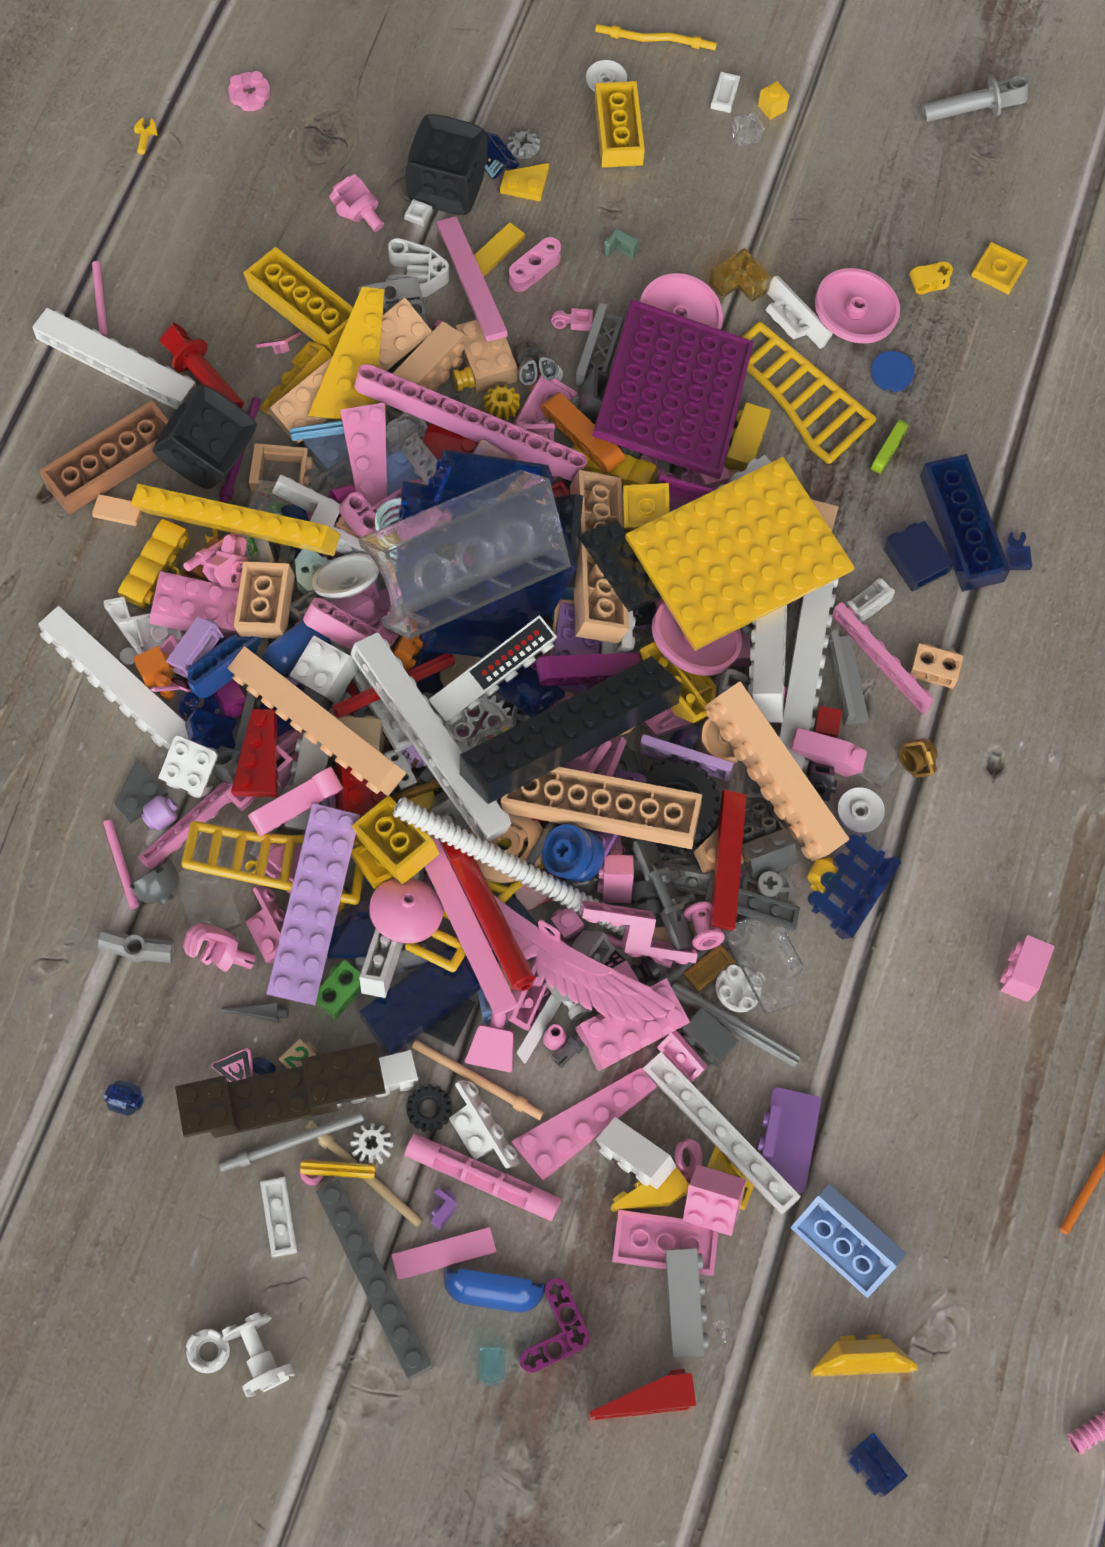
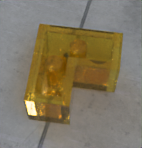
(740, 272)

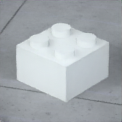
(324, 669)

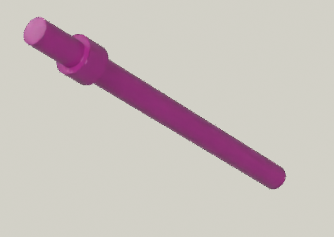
(227, 491)

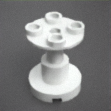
(261, 1362)

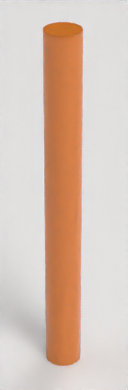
(1083, 1196)

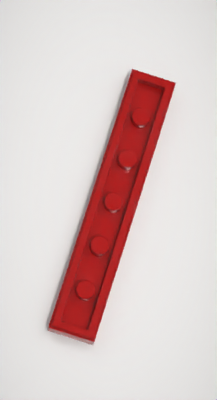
(728, 860)

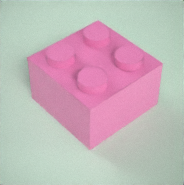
(1026, 968)
(714, 1200)

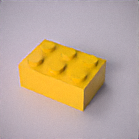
(394, 842)

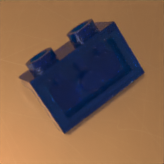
(210, 729)

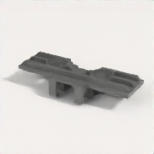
(663, 878)

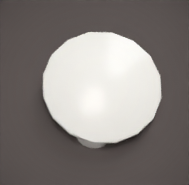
(735, 990)

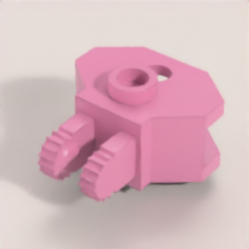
(227, 564)

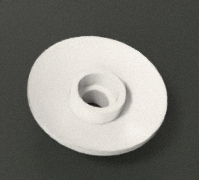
(605, 71)
(863, 800)

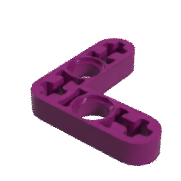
(563, 1338)

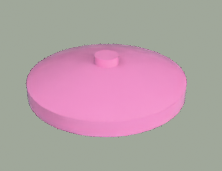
(685, 297)
(857, 305)
(676, 648)

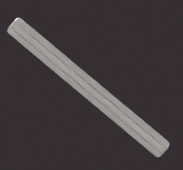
(737, 1025)

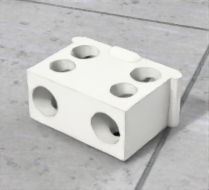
(408, 780)

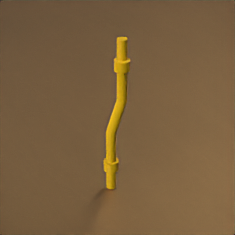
(695, 41)

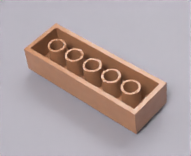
(105, 458)

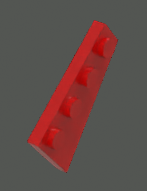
(257, 765)

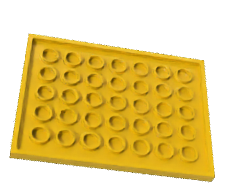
(739, 553)

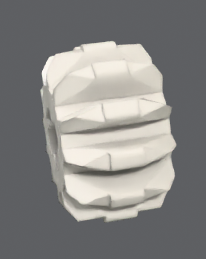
(381, 1142)

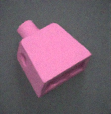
(493, 1045)

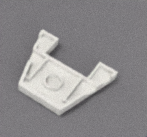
(137, 629)

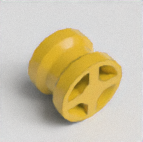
(463, 378)

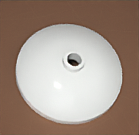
(345, 576)

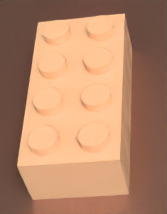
(434, 358)

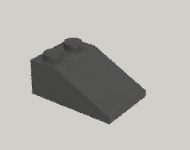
(592, 393)

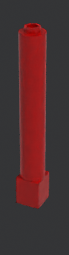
(491, 918)

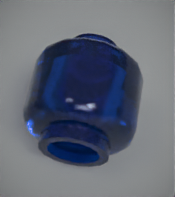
(123, 1097)

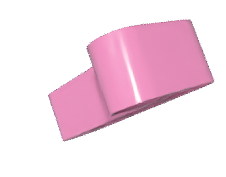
(364, 512)
(342, 626)
(295, 801)

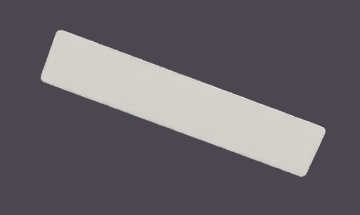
(538, 1028)

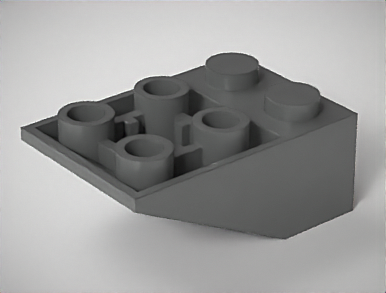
(765, 841)

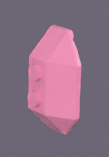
(529, 1001)

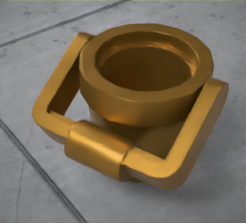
(917, 755)

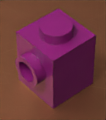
(230, 699)

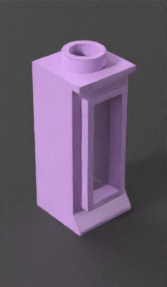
(195, 643)

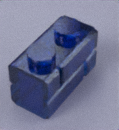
(876, 1465)

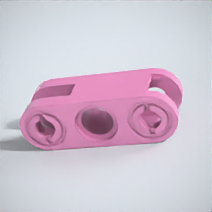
(524, 274)

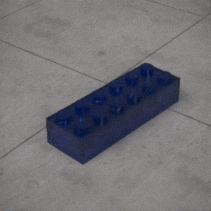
(964, 522)

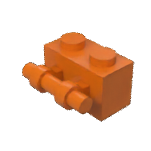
(155, 670)

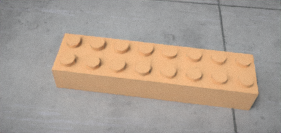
(400, 334)
(596, 605)
(776, 772)
(609, 806)

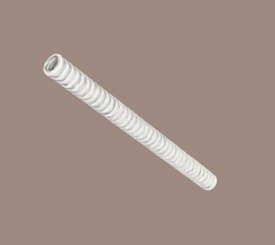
(495, 857)

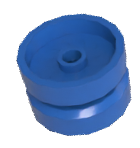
(573, 853)

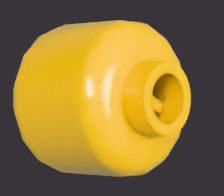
(819, 867)

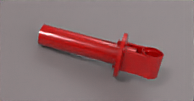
(190, 356)

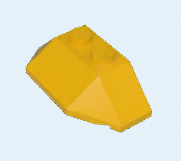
(695, 689)
(863, 1357)

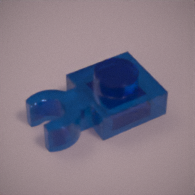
(1018, 555)

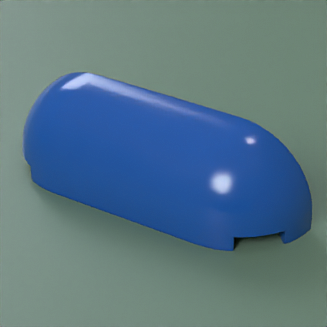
(289, 647)
(211, 670)
(493, 1290)

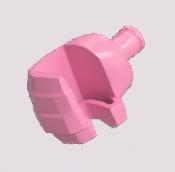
(356, 202)
(220, 947)

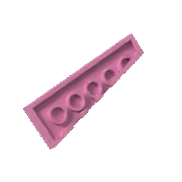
(366, 448)
(567, 1133)

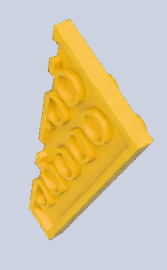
(356, 347)

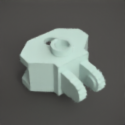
(306, 566)

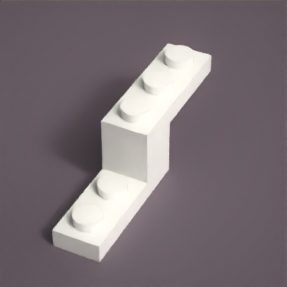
(324, 510)

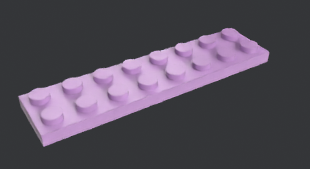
(313, 905)

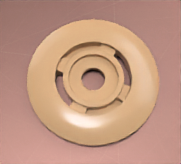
(520, 830)

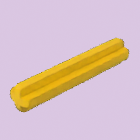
(340, 1169)

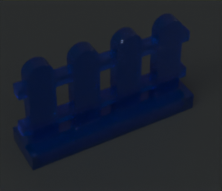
(871, 886)

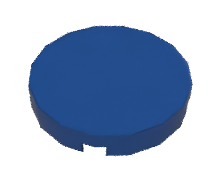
(892, 371)

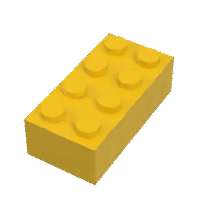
(619, 124)

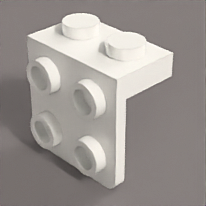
(189, 767)

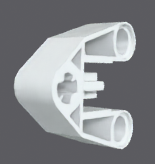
(421, 263)

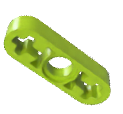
(890, 446)

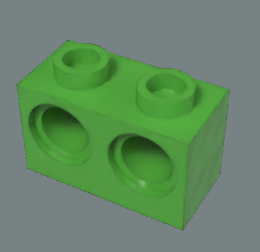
(344, 992)

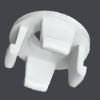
(193, 1347)

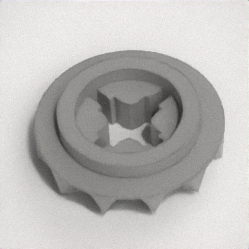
(529, 149)

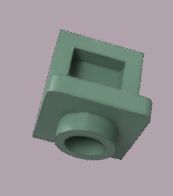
(621, 242)

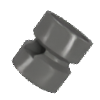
(647, 898)

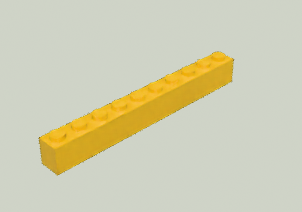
(236, 519)

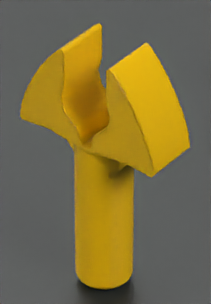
(145, 133)

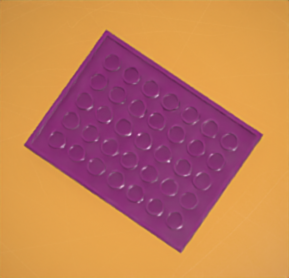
(674, 389)

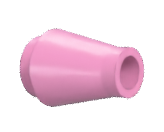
(554, 1042)

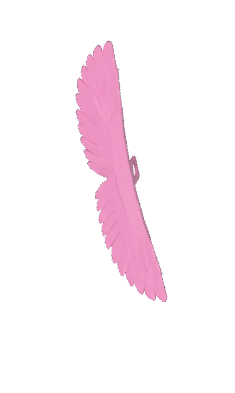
(581, 976)

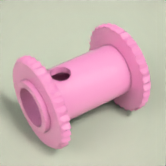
(706, 935)

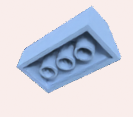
(848, 1241)

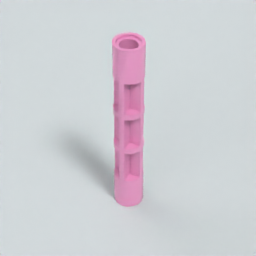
(483, 1177)

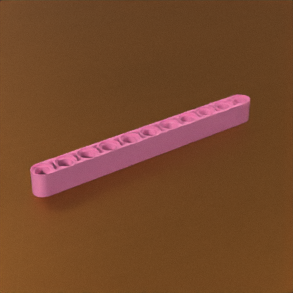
(468, 421)

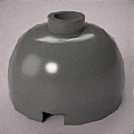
(157, 884)

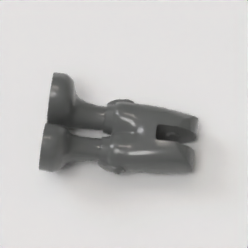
(528, 358)

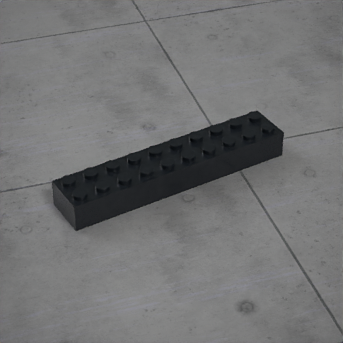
(569, 729)

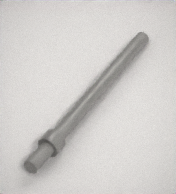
(244, 1157)

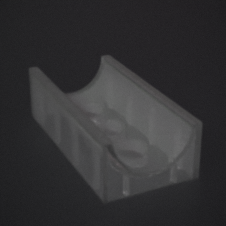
(468, 552)

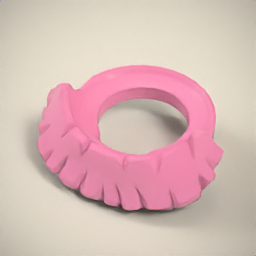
(695, 1154)

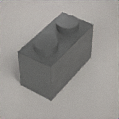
(709, 1037)

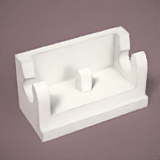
(871, 600)

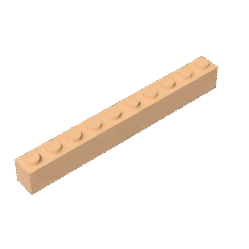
(317, 722)

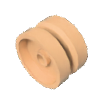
(713, 744)

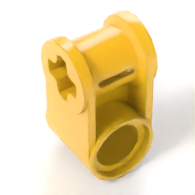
(929, 279)

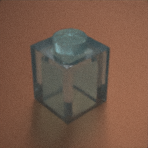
(491, 1366)

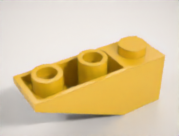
(649, 1197)

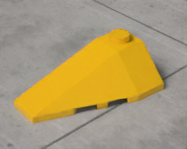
(305, 363)

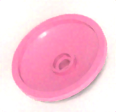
(404, 920)

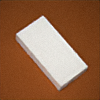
(725, 92)

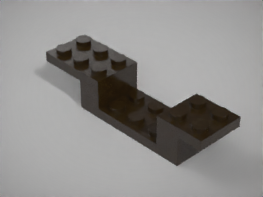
(280, 1096)

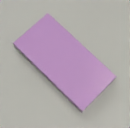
(665, 750)

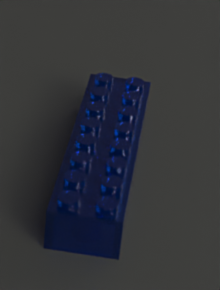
(424, 997)

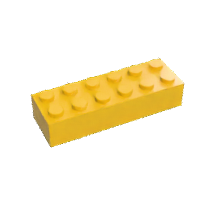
(299, 297)

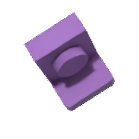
(442, 1213)

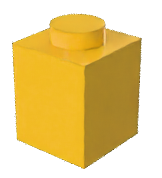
(773, 100)

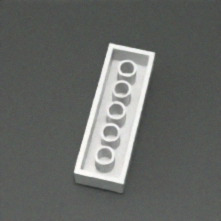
(768, 668)

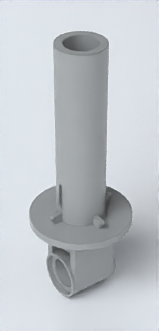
(995, 96)

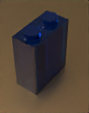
(918, 555)

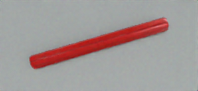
(369, 696)

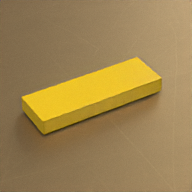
(498, 247)

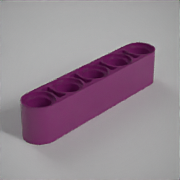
(582, 668)

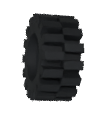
(435, 1094)

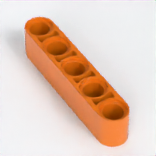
(580, 430)

